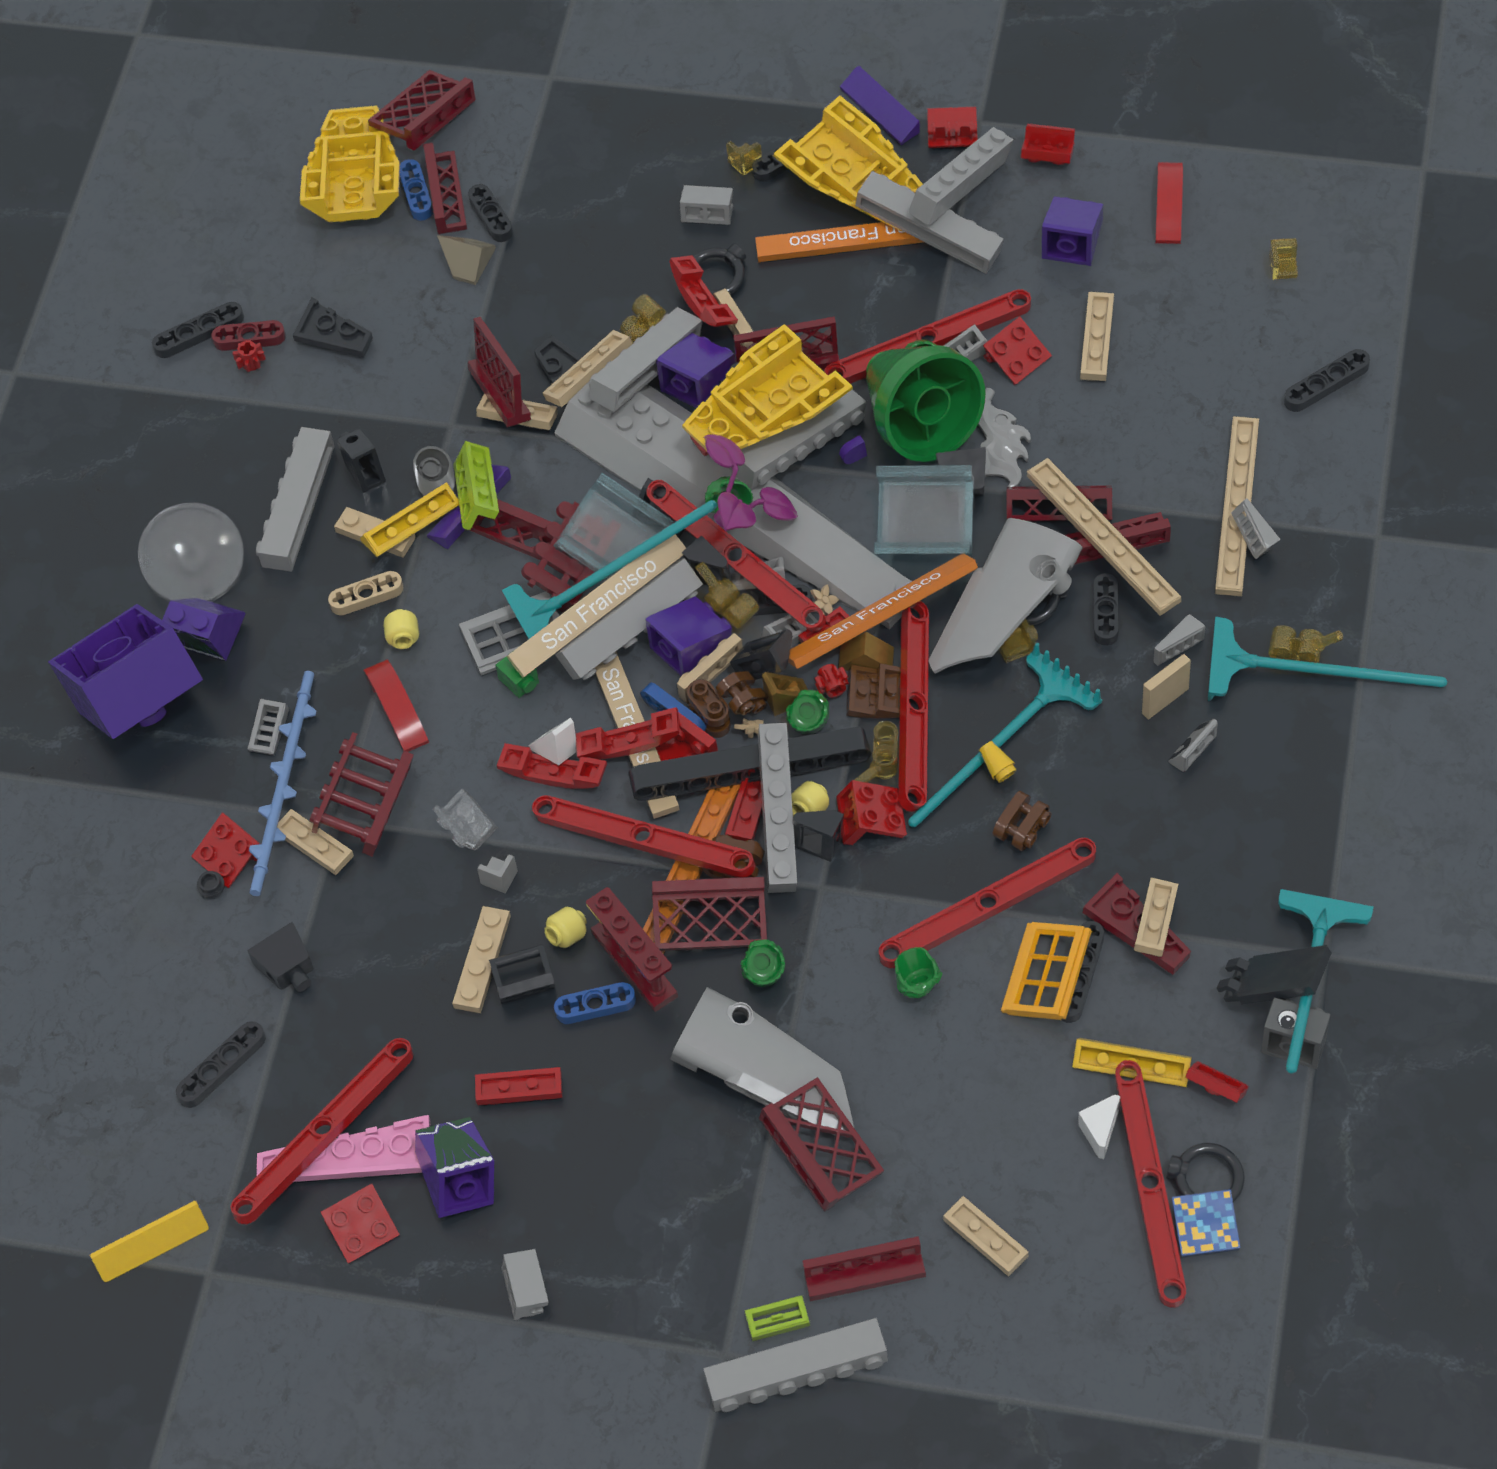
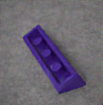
(880, 105)
(450, 526)

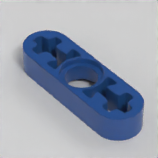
(413, 198)
(661, 700)
(601, 992)

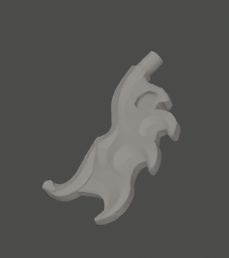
(1002, 442)

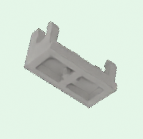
(706, 204)
(524, 1283)

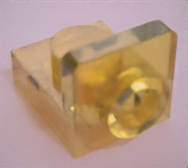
(1019, 643)

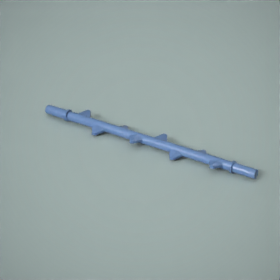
(282, 790)

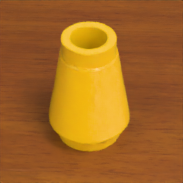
(997, 762)

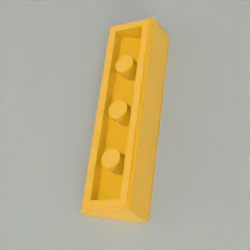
(410, 520)
(1155, 1065)
(149, 1241)

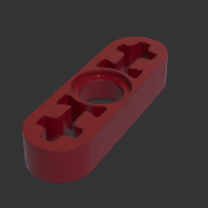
(265, 327)

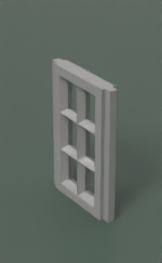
(489, 620)

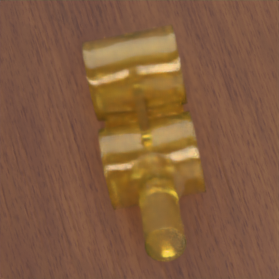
(648, 314)
(725, 598)
(1305, 648)
(883, 751)

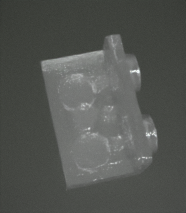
(465, 820)

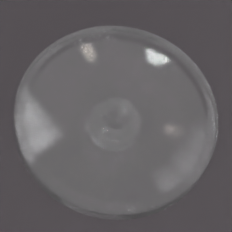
(191, 553)

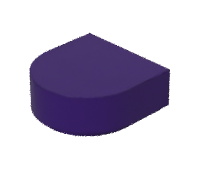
(853, 450)

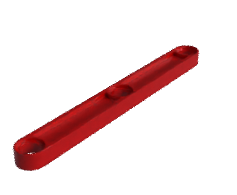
(944, 330)
(748, 566)
(913, 722)
(661, 840)
(1005, 892)
(308, 1144)
(1152, 1200)

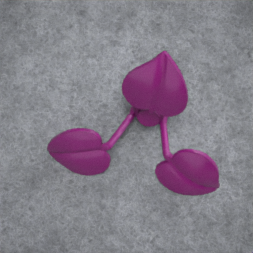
(731, 510)

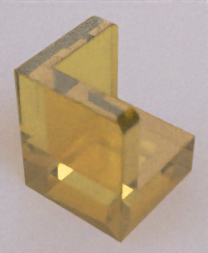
(744, 156)
(1283, 258)

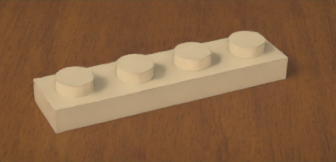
(1097, 336)
(581, 372)
(477, 969)

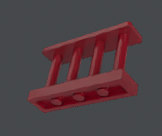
(378, 813)
(631, 949)

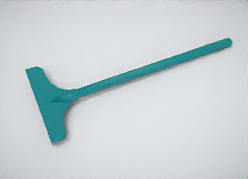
(535, 613)
(1229, 658)
(1054, 686)
(1323, 914)

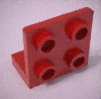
(688, 742)
(871, 810)

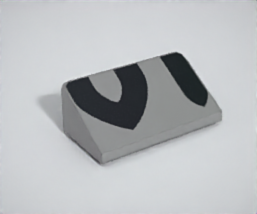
(1194, 745)

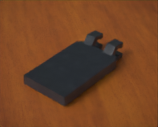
(1275, 975)

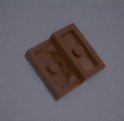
(874, 692)

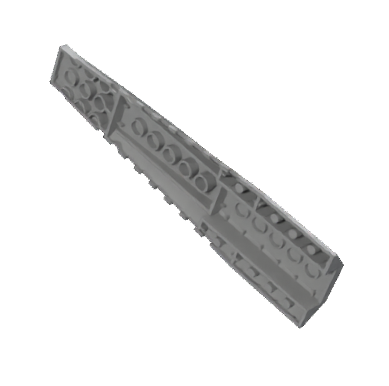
(648, 442)

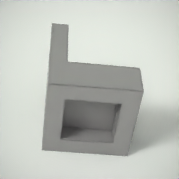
(498, 873)

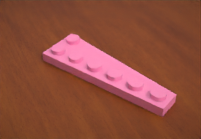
(363, 1154)

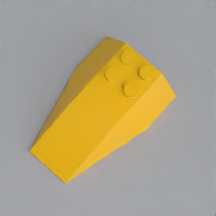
(843, 153)
(351, 168)
(766, 393)

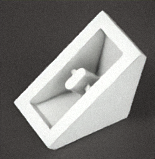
(557, 743)
(1098, 1123)

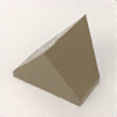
(466, 257)

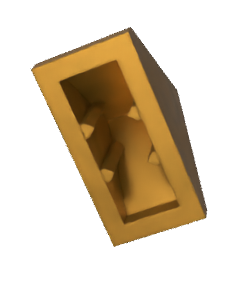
(866, 652)
(781, 690)

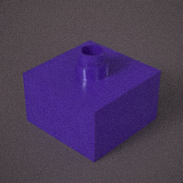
(126, 671)

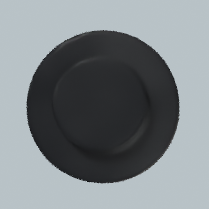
(210, 884)

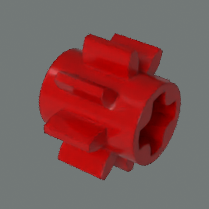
(249, 355)
(831, 680)

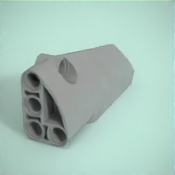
(1002, 593)
(756, 1058)

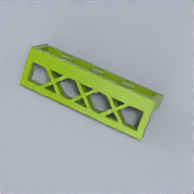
(475, 484)

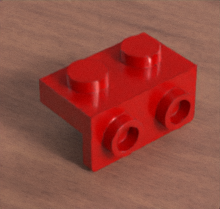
(1048, 144)

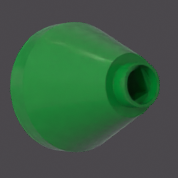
(925, 399)

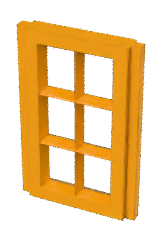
(1070, 975)

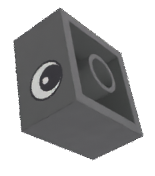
(1280, 1028)

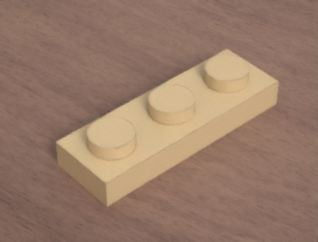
(541, 414)
(355, 524)
(712, 665)
(319, 846)
(1156, 917)
(986, 1236)

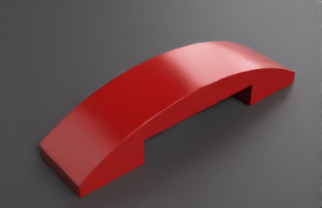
(1169, 203)
(696, 294)
(396, 705)
(629, 739)
(535, 768)

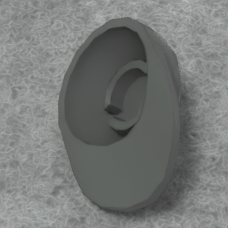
(432, 469)

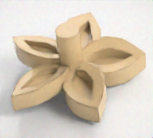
(823, 599)
(749, 726)

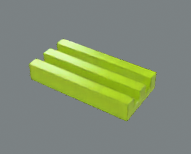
(779, 1328)

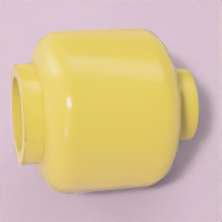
(401, 629)
(809, 798)
(565, 927)

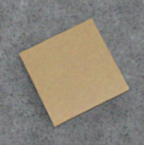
(1166, 686)

